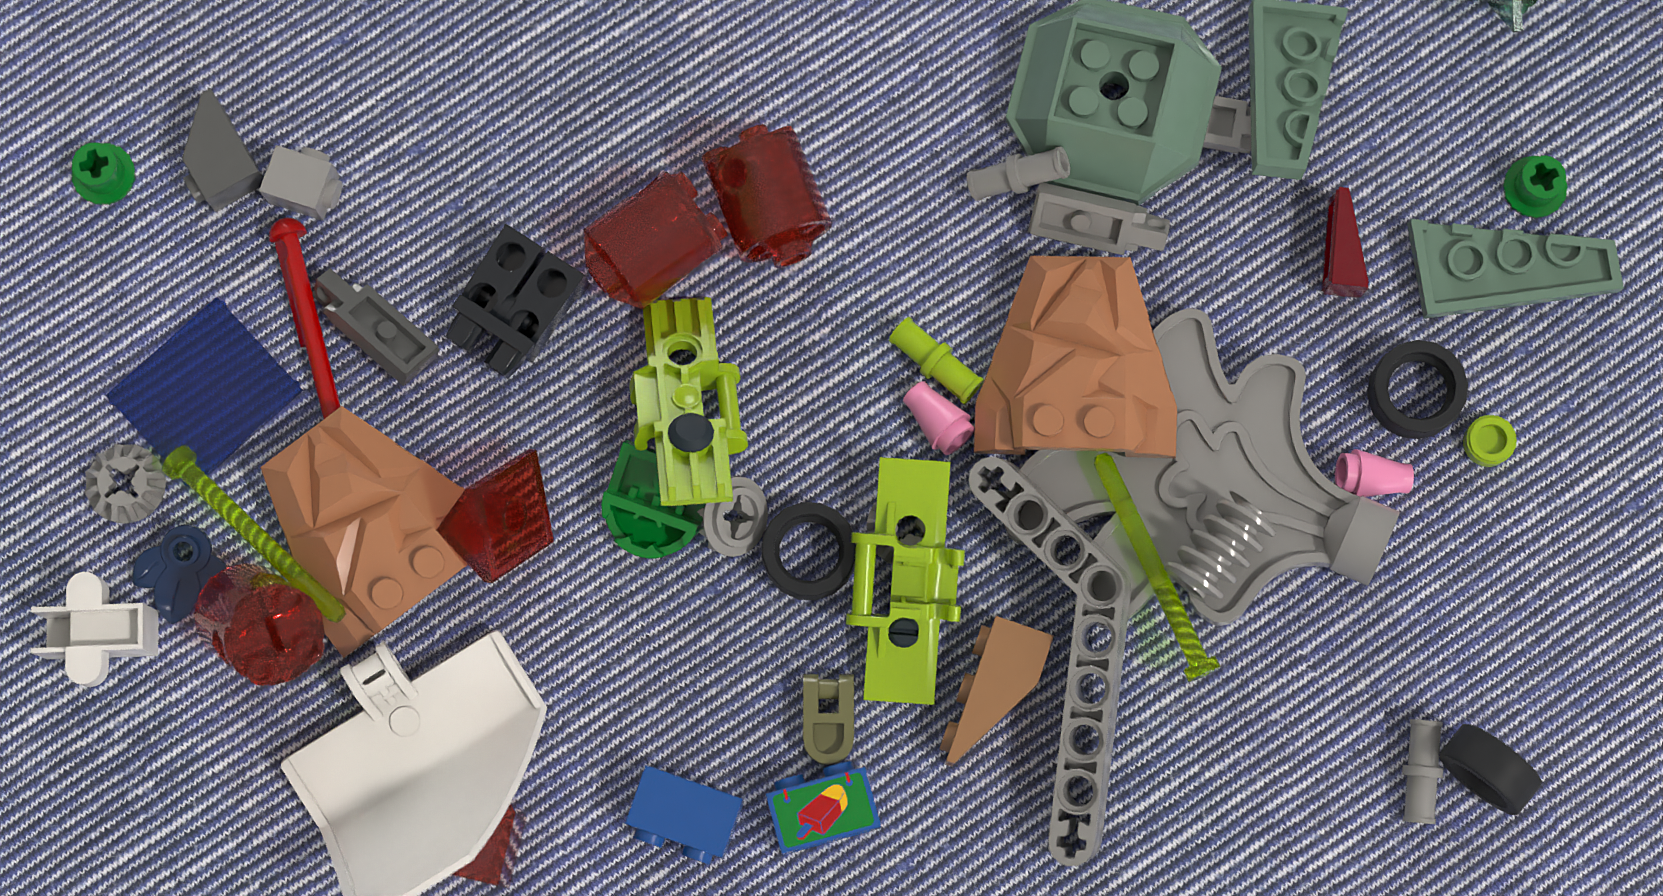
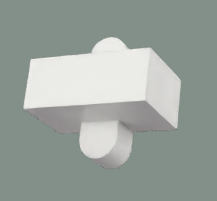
(93, 630)

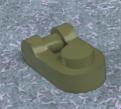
(828, 736)

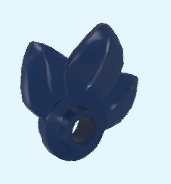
(174, 578)

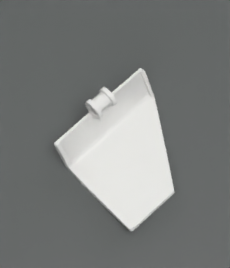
(423, 767)

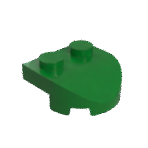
(635, 508)

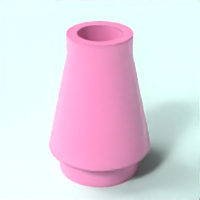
(940, 420)
(1372, 475)

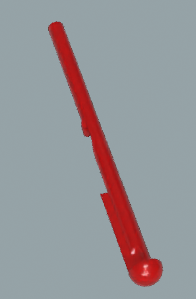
(286, 236)

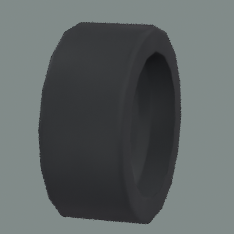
(1436, 356)
(796, 515)
(1490, 769)

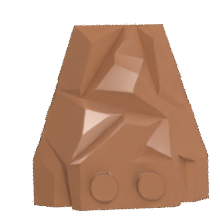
(1077, 366)
(363, 522)

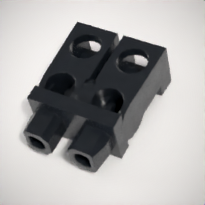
(515, 299)

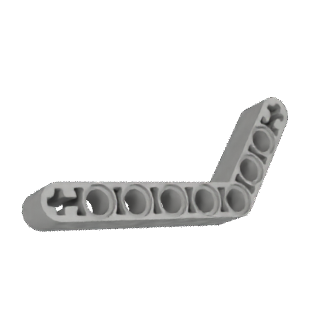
(1083, 658)

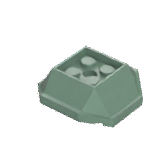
(1120, 145)

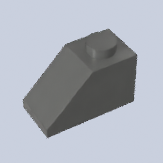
(217, 157)

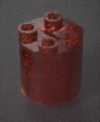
(768, 196)
(651, 241)
(259, 624)

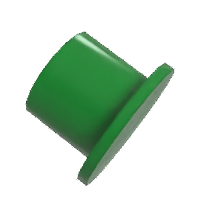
(102, 173)
(1535, 186)

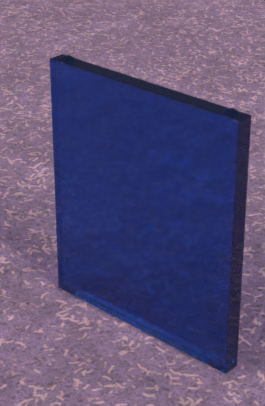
(205, 389)

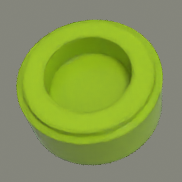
(1489, 440)

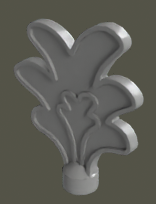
(1226, 441)

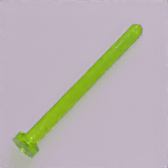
(182, 465)
(1198, 662)

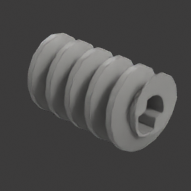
(1220, 547)

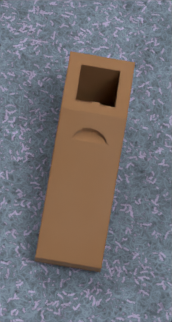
(1005, 675)

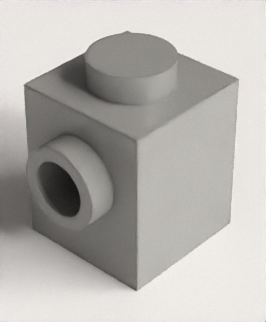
(301, 182)

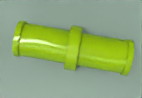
(936, 360)

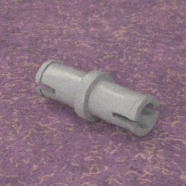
(1018, 173)
(1422, 771)

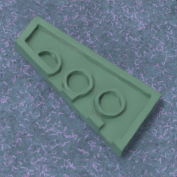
(1289, 77)
(1487, 269)

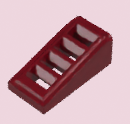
(1343, 256)

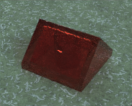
(501, 518)
(499, 854)

